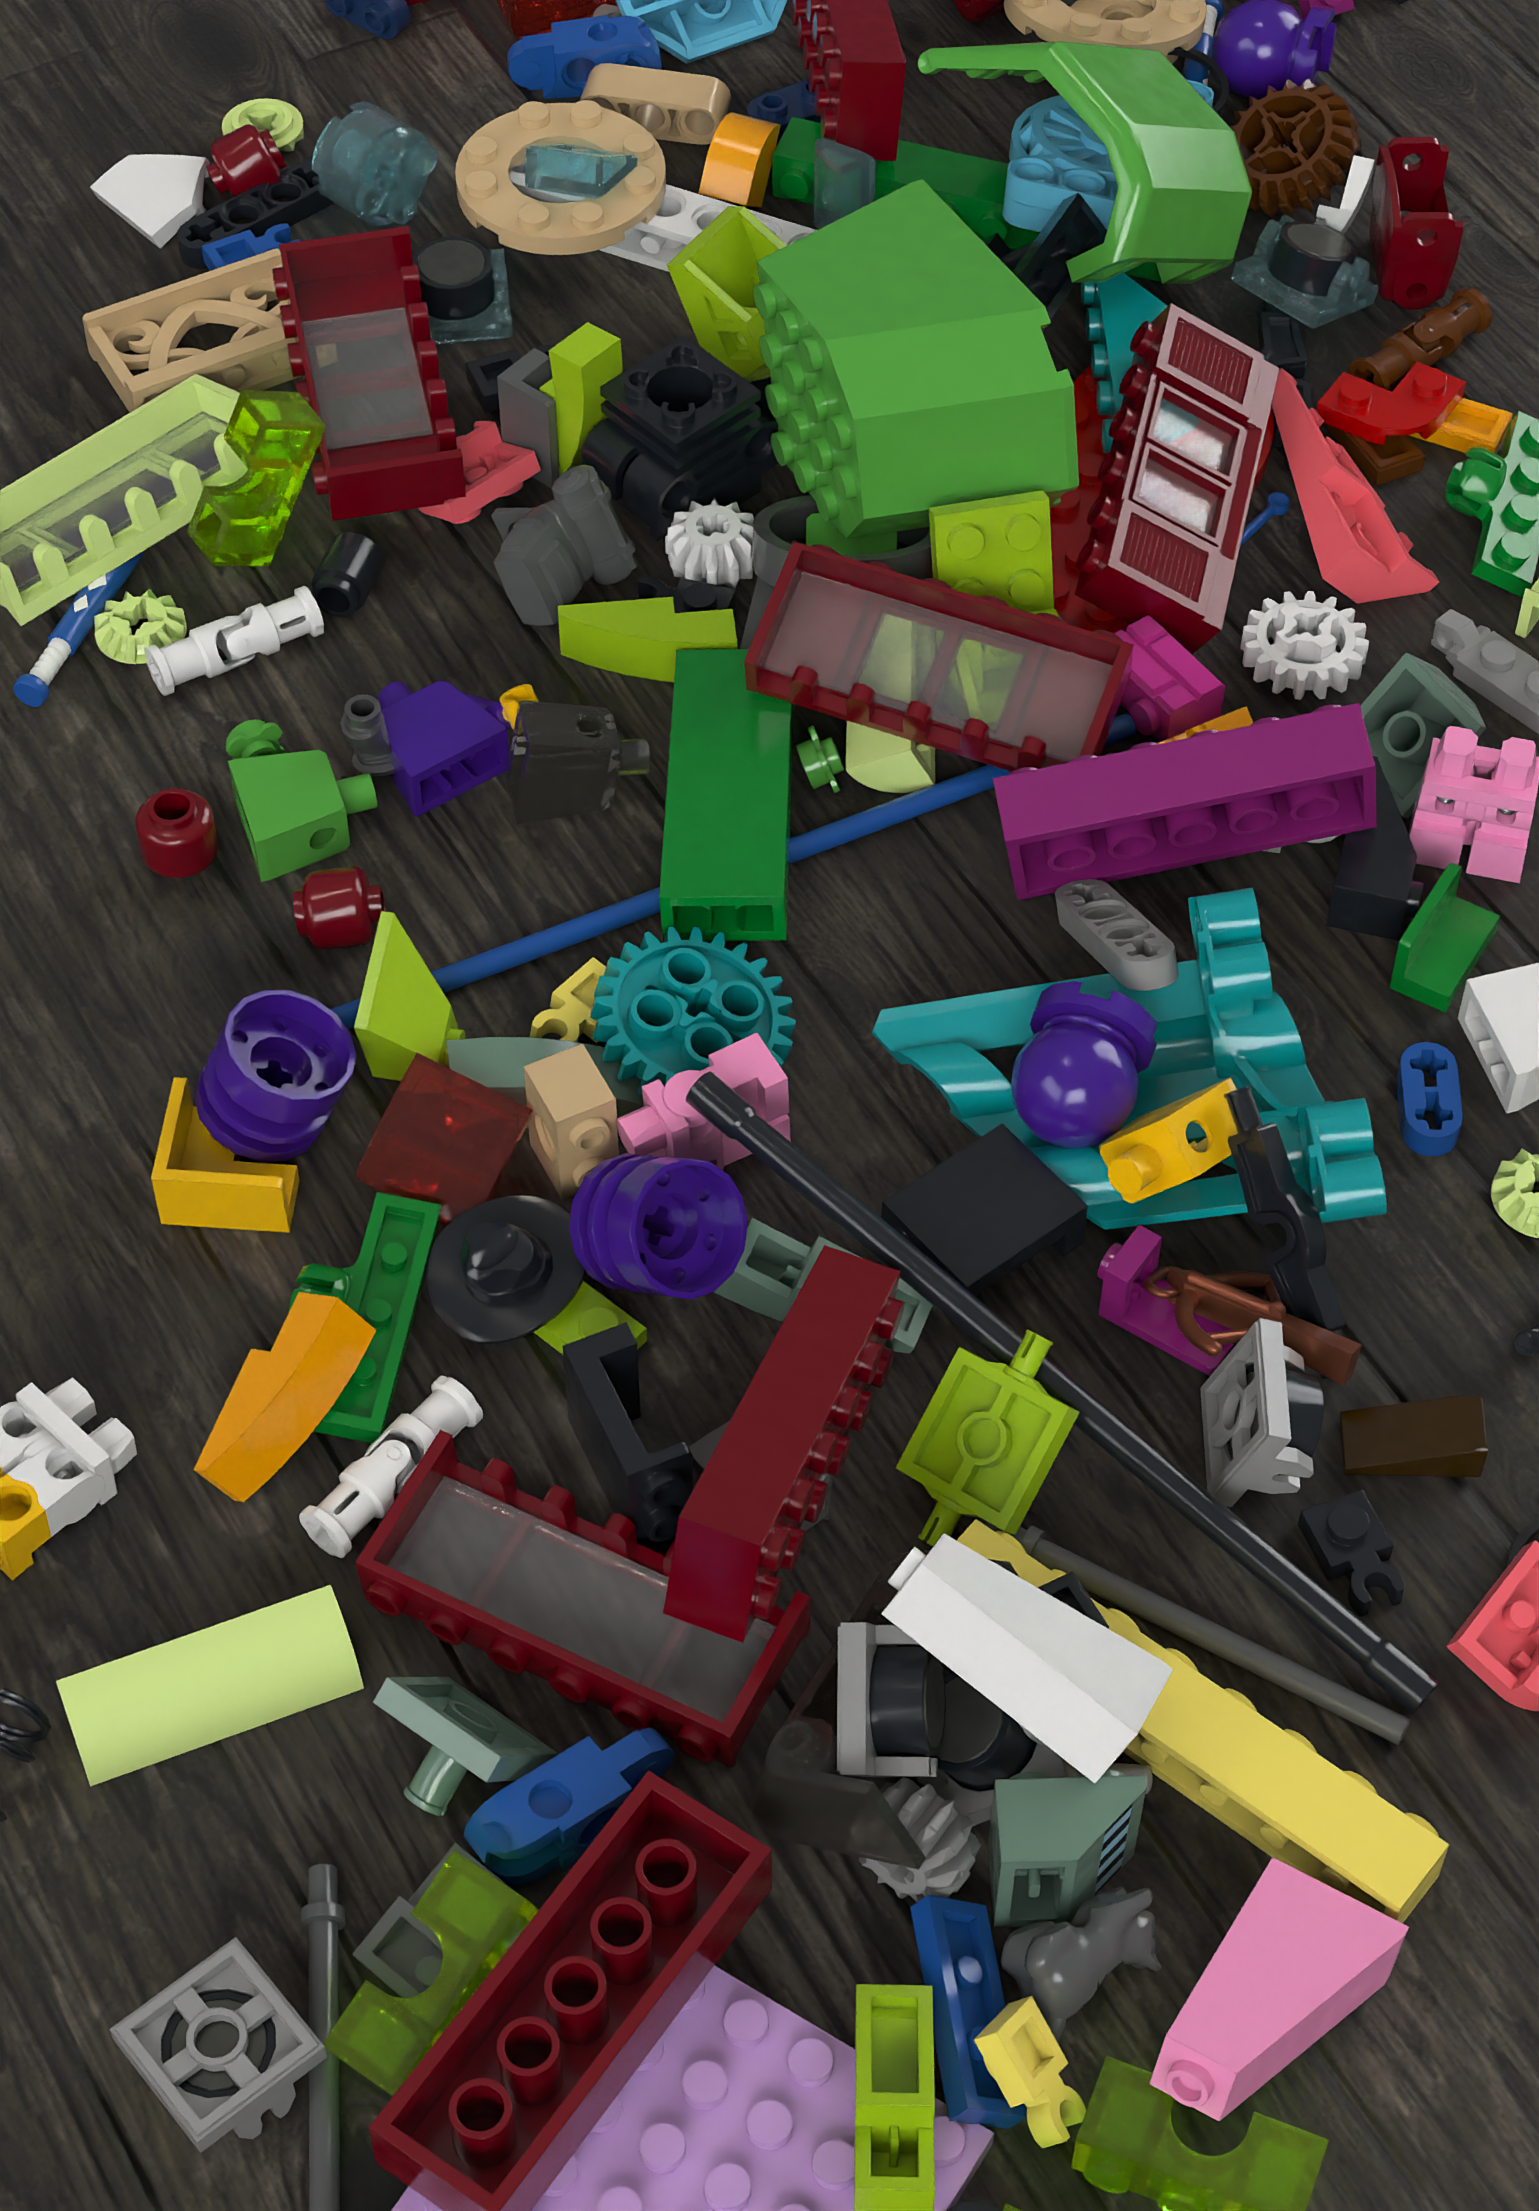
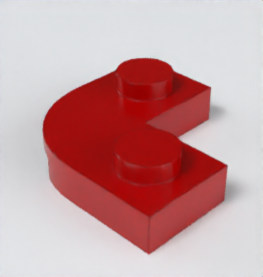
(1371, 412)

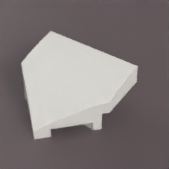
(155, 192)
(1353, 196)

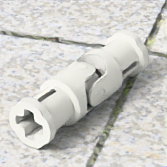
(239, 637)
(372, 1481)

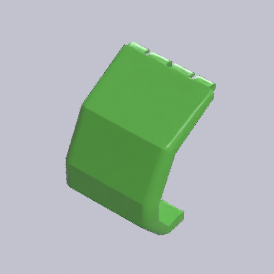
(1169, 150)

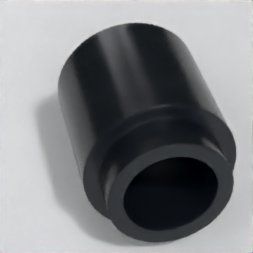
(347, 573)

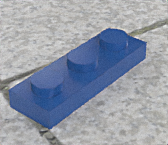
(967, 1995)

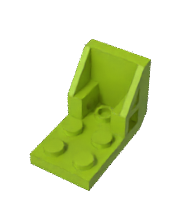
(717, 285)
(996, 549)

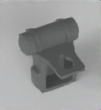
(561, 546)

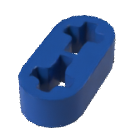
(1442, 1099)

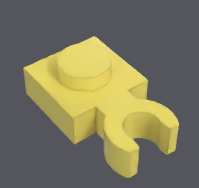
(571, 1005)
(1027, 2068)

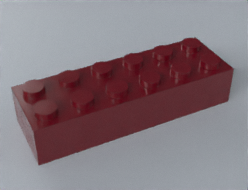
(853, 71)
(782, 1445)
(573, 2005)

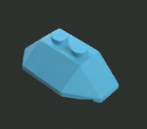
(704, 26)

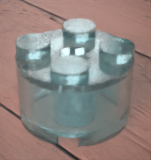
(373, 164)

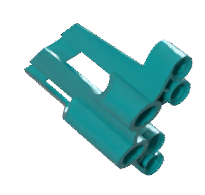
(1210, 1027)

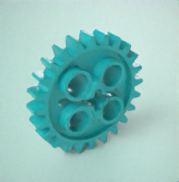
(689, 1015)

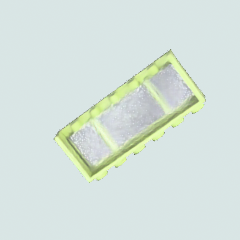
(113, 495)

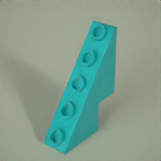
(1112, 320)

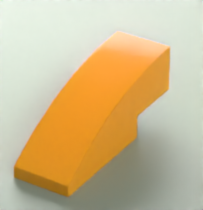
(283, 1394)

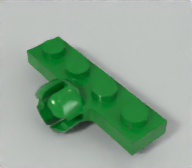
(1506, 500)
(385, 1293)

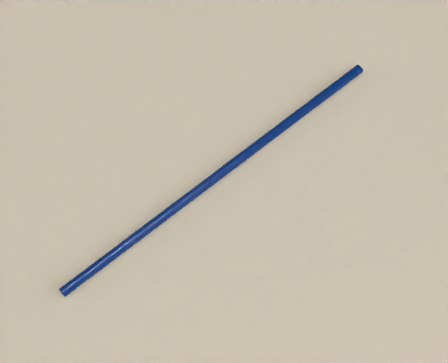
(648, 903)

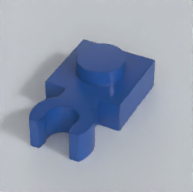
(244, 246)

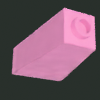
(1274, 1988)

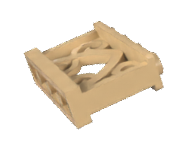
(160, 318)

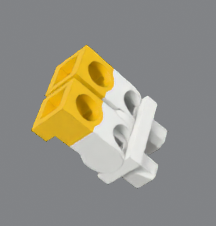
(52, 1467)

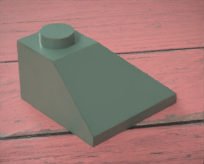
(1403, 718)

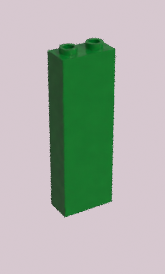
(726, 803)

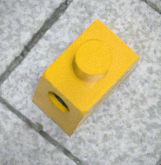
(1154, 1148)

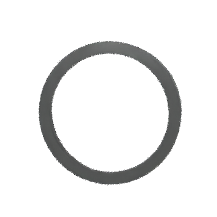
(787, 522)

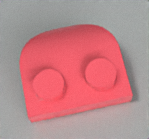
(490, 472)
(1503, 1633)

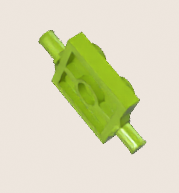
(987, 1440)

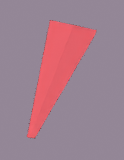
(1342, 511)

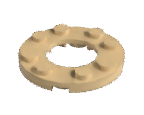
(1162, 30)
(548, 227)

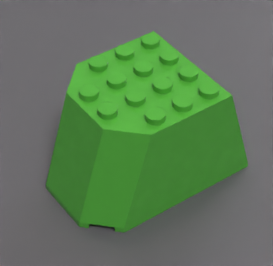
(909, 369)

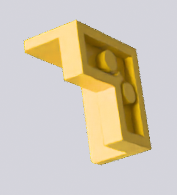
(206, 1183)

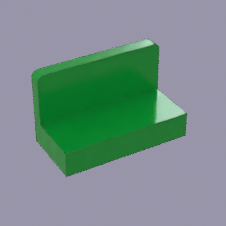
(1442, 944)

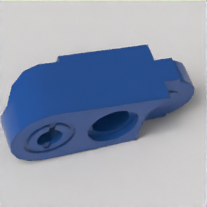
(564, 58)
(561, 1806)

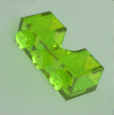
(276, 442)
(476, 1926)
(1133, 2147)

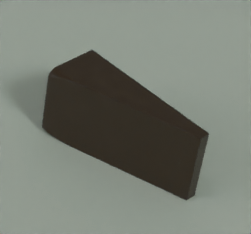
(1416, 1438)

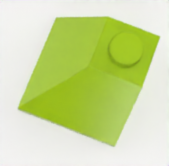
(401, 1006)

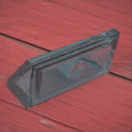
(576, 169)
(841, 181)

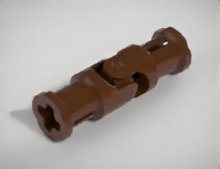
(1430, 339)

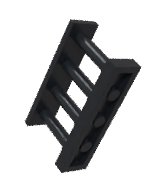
(1043, 262)

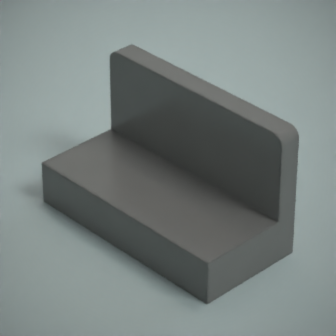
(528, 414)

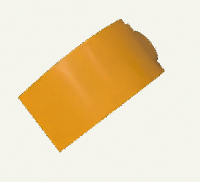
(740, 160)

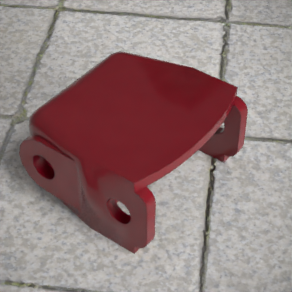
(1420, 251)

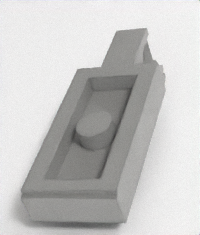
(1490, 666)

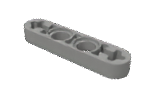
(1116, 935)

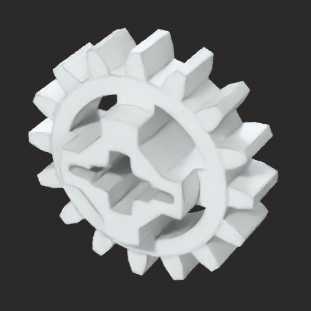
(1304, 645)

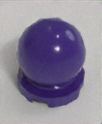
(1271, 43)
(1081, 1065)

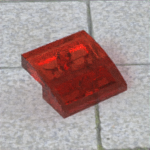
(443, 1139)

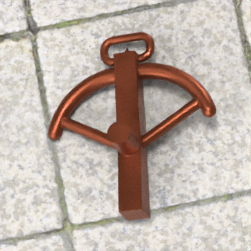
(1222, 1301)

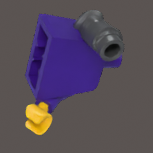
(432, 739)

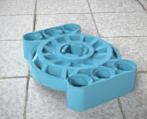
(1057, 157)

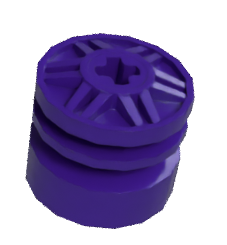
(274, 1075)
(658, 1225)

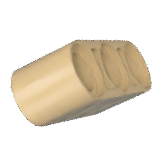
(662, 101)

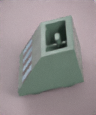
(1058, 1842)

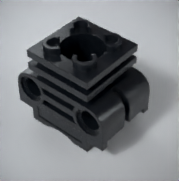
(679, 435)

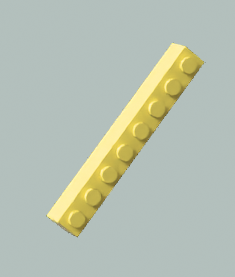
(1263, 1777)

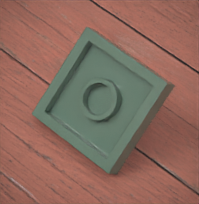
(462, 1735)

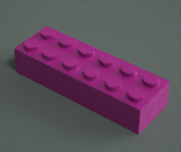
(1188, 800)

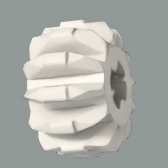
(711, 544)

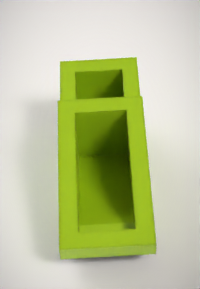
(578, 371)
(640, 635)
(894, 2098)

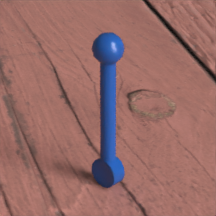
(1276, 505)

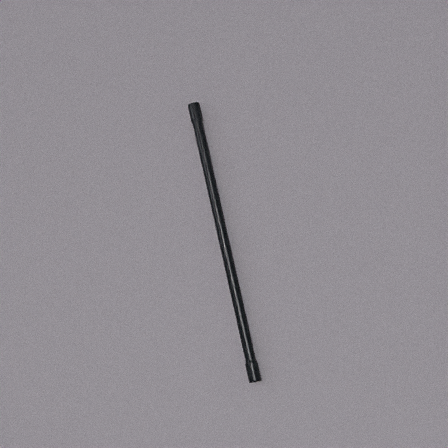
(1377, 1656)

